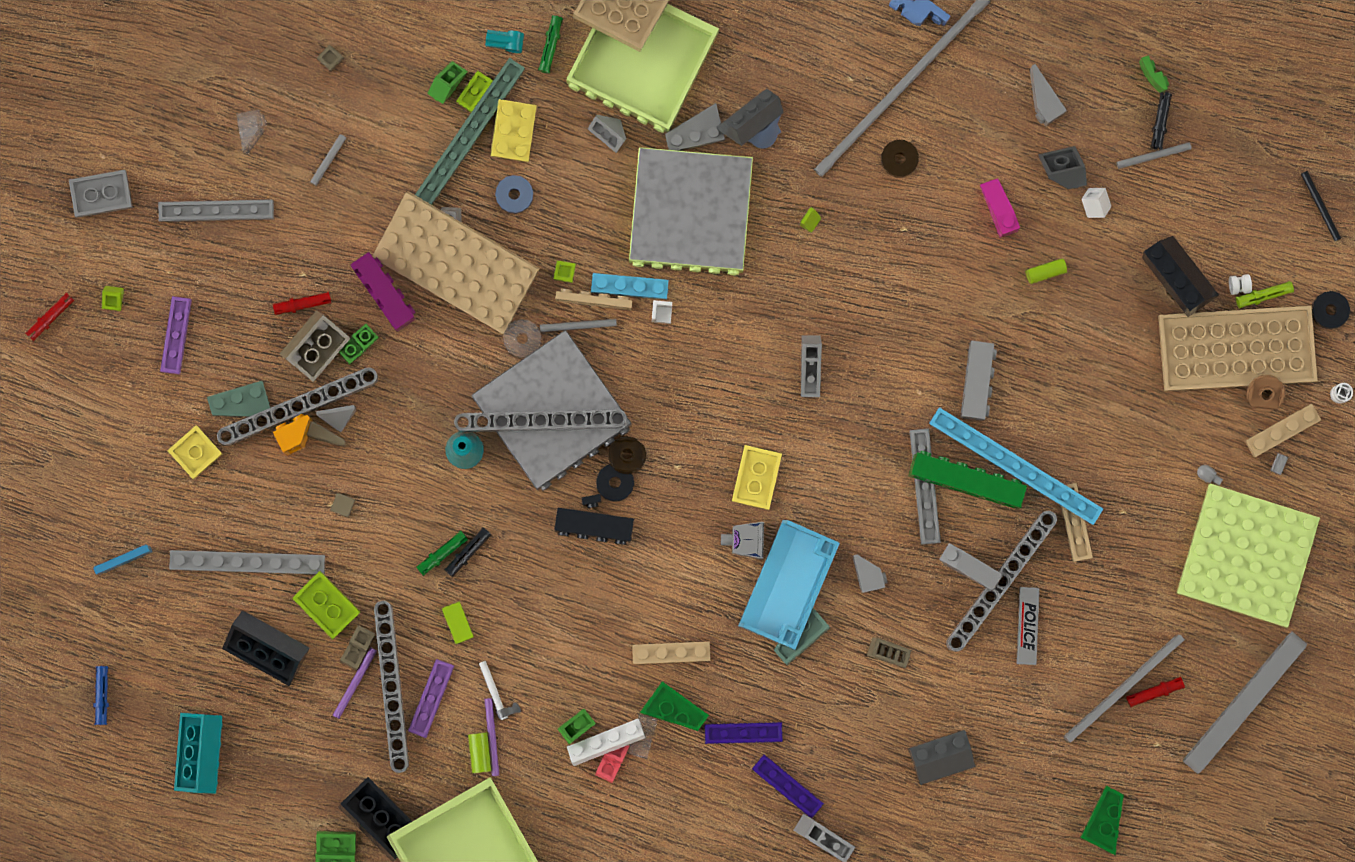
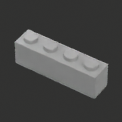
(977, 380)

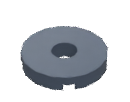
(514, 183)

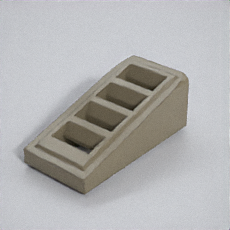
(320, 433)
(873, 650)

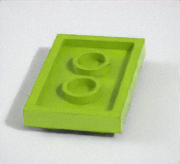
(326, 605)

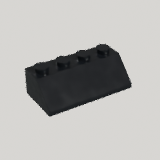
(1179, 275)
(265, 648)
(374, 815)

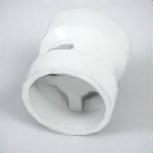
(1240, 284)
(1337, 394)

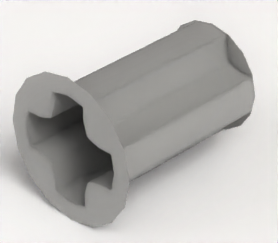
(1279, 464)

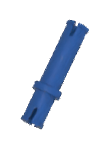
(101, 695)

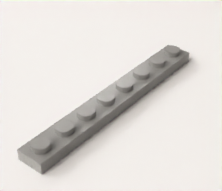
(246, 562)

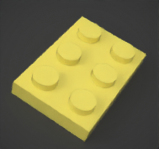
(513, 130)
(756, 477)

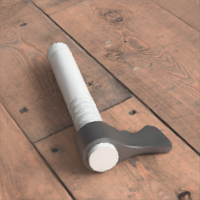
(502, 712)

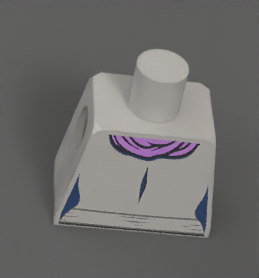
(746, 540)

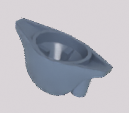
(767, 136)

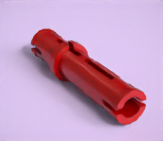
(301, 303)
(49, 317)
(1162, 689)

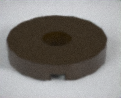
(902, 147)
(623, 465)

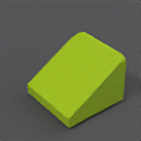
(810, 220)
(112, 298)

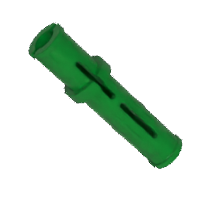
(550, 44)
(440, 554)

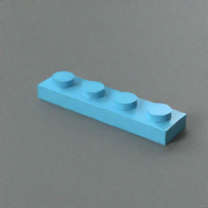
(629, 286)

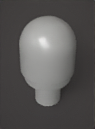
(1208, 474)

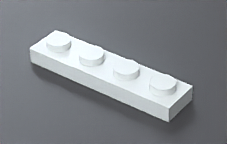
(606, 742)

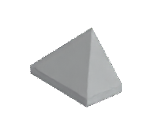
(609, 131)
(337, 417)

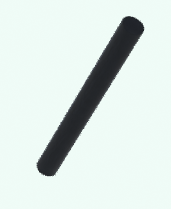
(1321, 206)

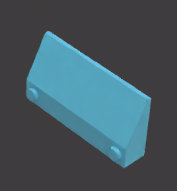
(789, 584)

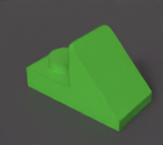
(576, 726)

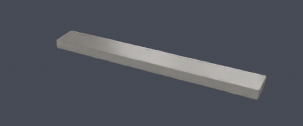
(1123, 688)

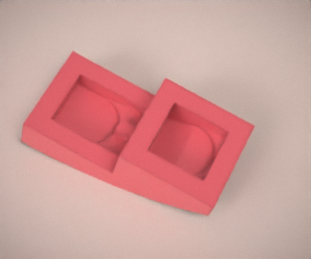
(611, 763)

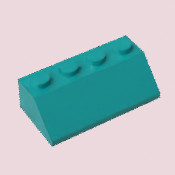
(198, 753)

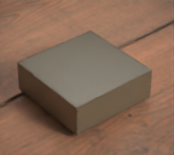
(330, 58)
(342, 505)

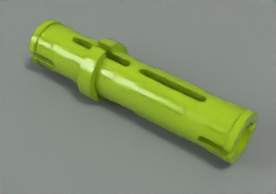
(1256, 297)

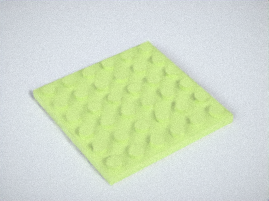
(1248, 555)

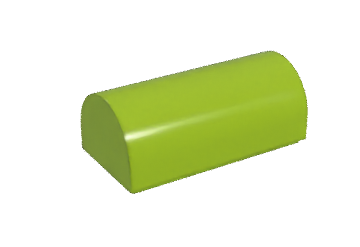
(1046, 271)
(479, 752)

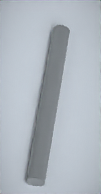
(1153, 155)
(578, 325)

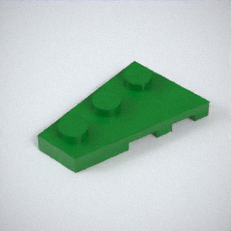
(674, 708)
(1104, 821)

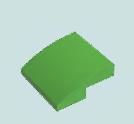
(335, 846)

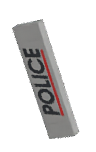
(1027, 626)

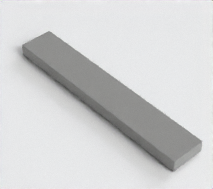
(216, 210)
(925, 493)

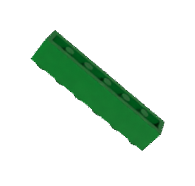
(967, 480)

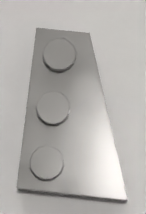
(696, 131)

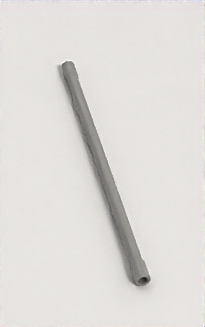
(829, 161)

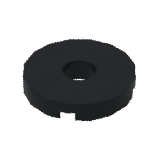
(1341, 306)
(610, 493)

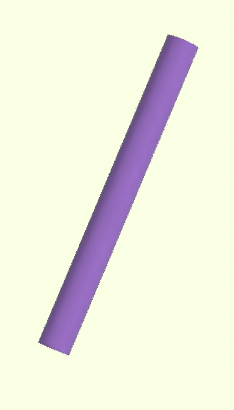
(354, 683)
(492, 737)

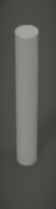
(328, 159)

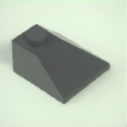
(1065, 167)

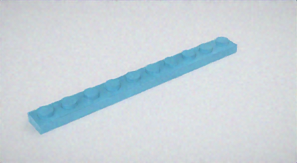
(1016, 466)

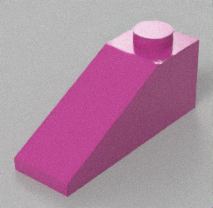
(1000, 208)

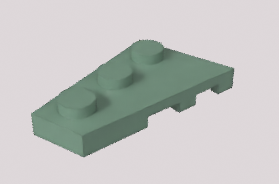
(240, 401)
(813, 630)

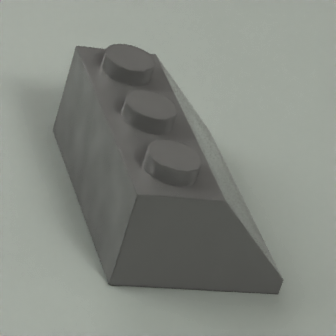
(752, 117)
(942, 757)

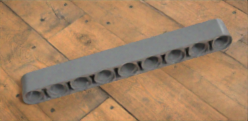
(287, 406)
(531, 417)
(1008, 575)
(397, 694)
(1245, 702)

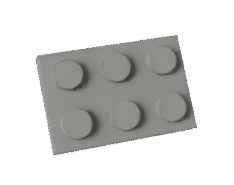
(100, 193)

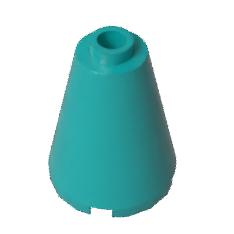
(466, 457)

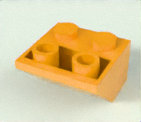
(293, 436)

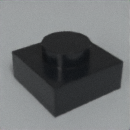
(591, 501)

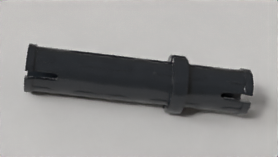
(1159, 129)
(465, 554)

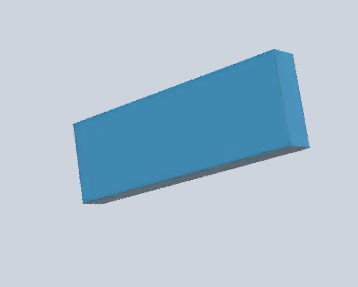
(122, 559)

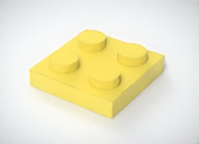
(195, 452)

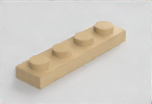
(586, 298)
(1283, 430)
(1076, 533)
(671, 652)

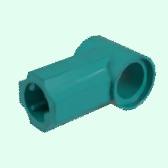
(510, 41)

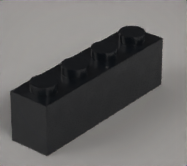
(596, 525)

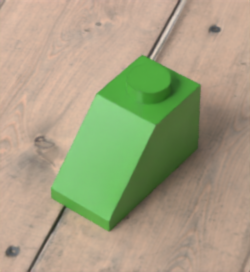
(447, 82)

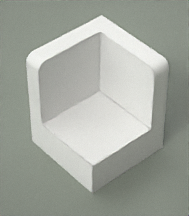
(1096, 202)
(662, 312)

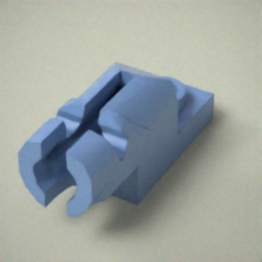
(919, 10)

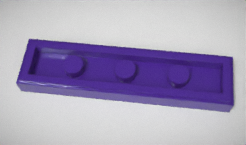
(743, 733)
(787, 786)

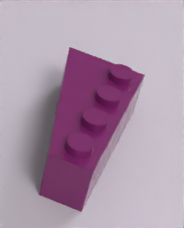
(382, 291)

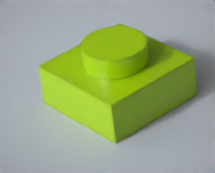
(564, 271)

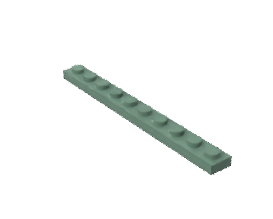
(470, 131)

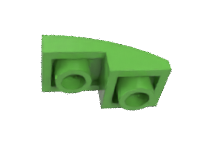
(1157, 79)
(358, 344)

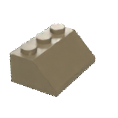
(315, 345)

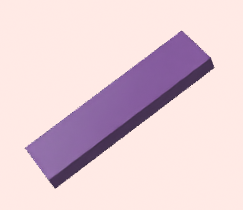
(176, 335)
(431, 698)

